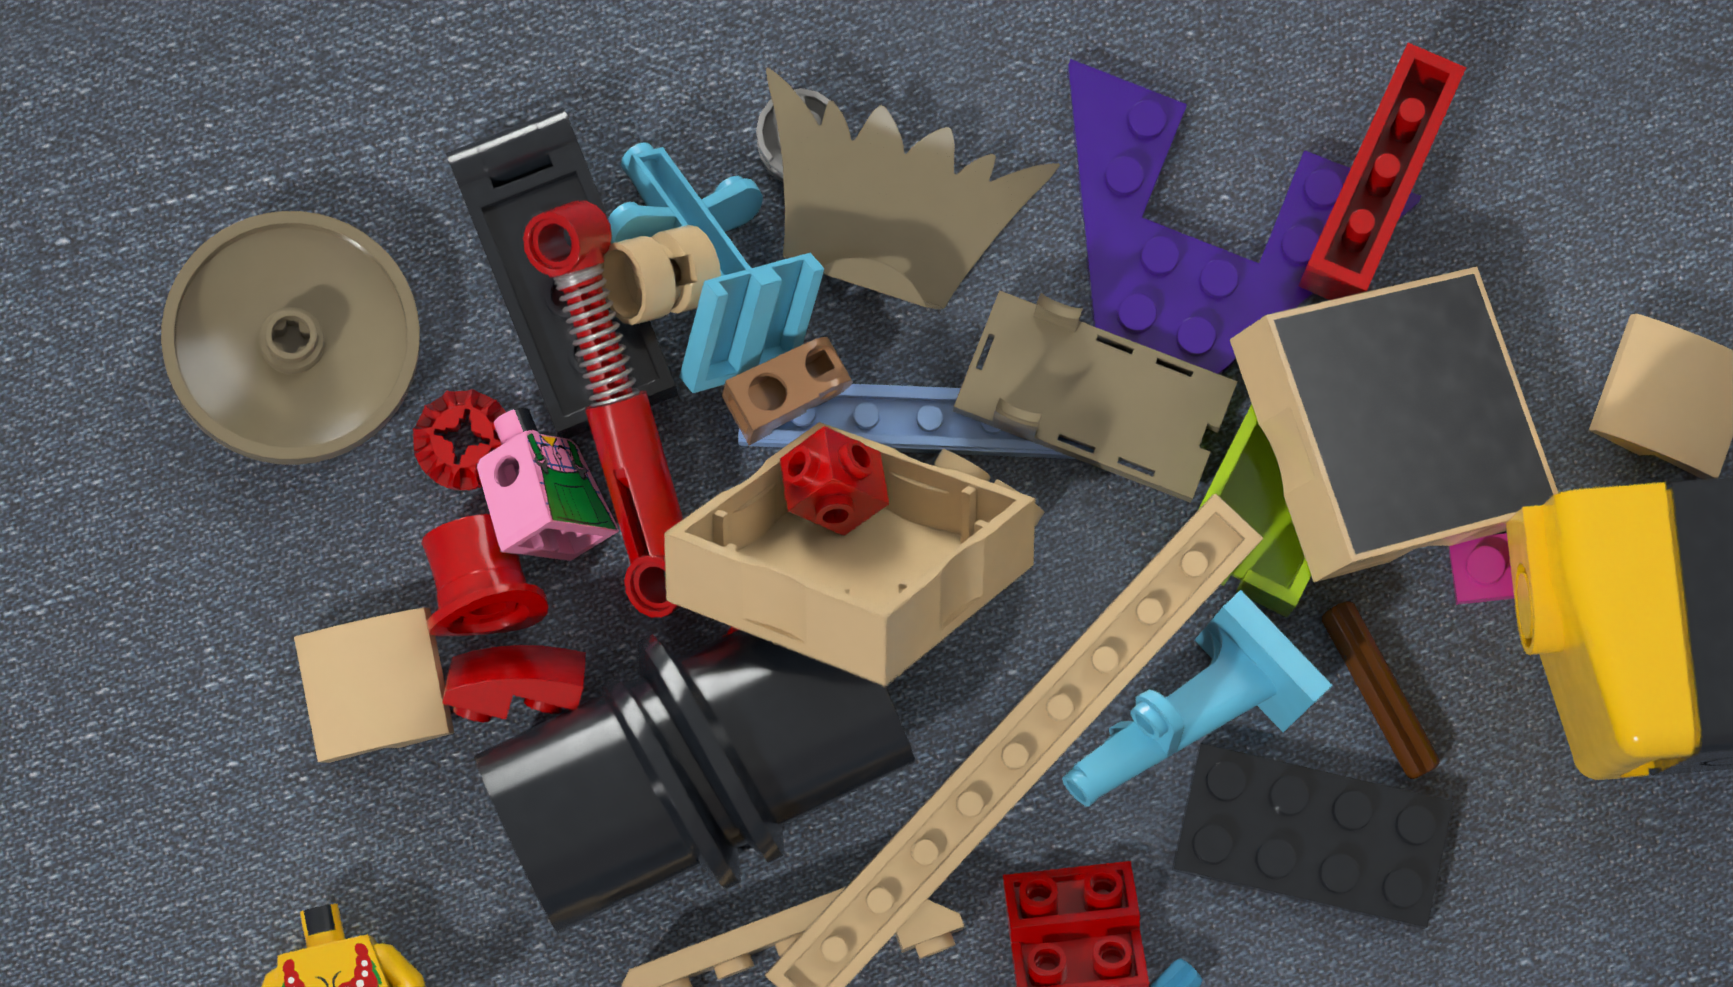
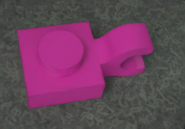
(1482, 570)

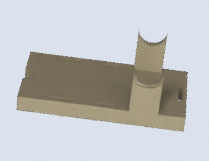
(1056, 381)

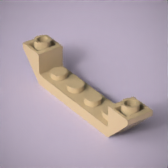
(730, 953)

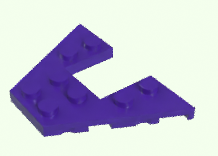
(1161, 282)

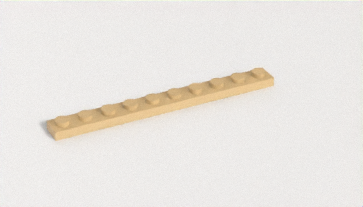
(1018, 750)

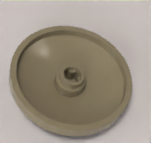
(290, 337)

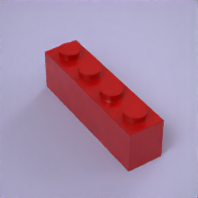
(1382, 174)

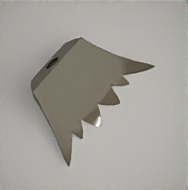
(888, 214)

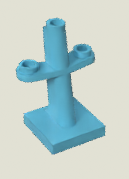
(747, 310)
(1248, 669)

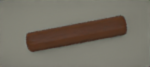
(1380, 689)

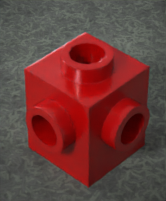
(834, 481)

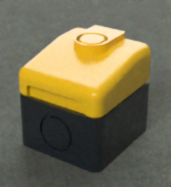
(1633, 622)

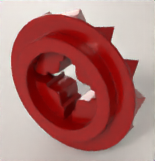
(446, 414)

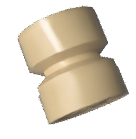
(659, 273)

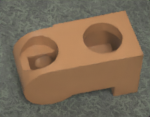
(785, 388)

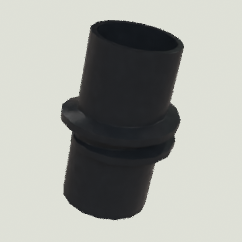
(685, 769)

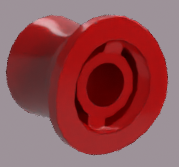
(477, 582)

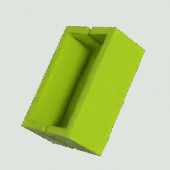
(1253, 487)

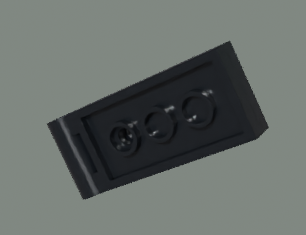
(505, 186)

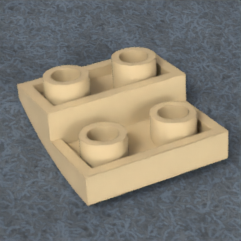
(1669, 397)
(373, 685)

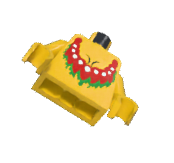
(340, 961)

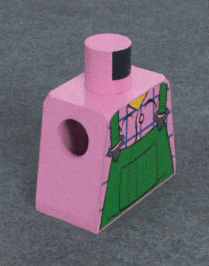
(542, 493)

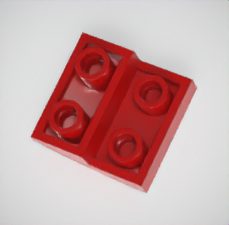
(486, 679)
(1075, 927)

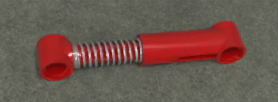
(620, 414)

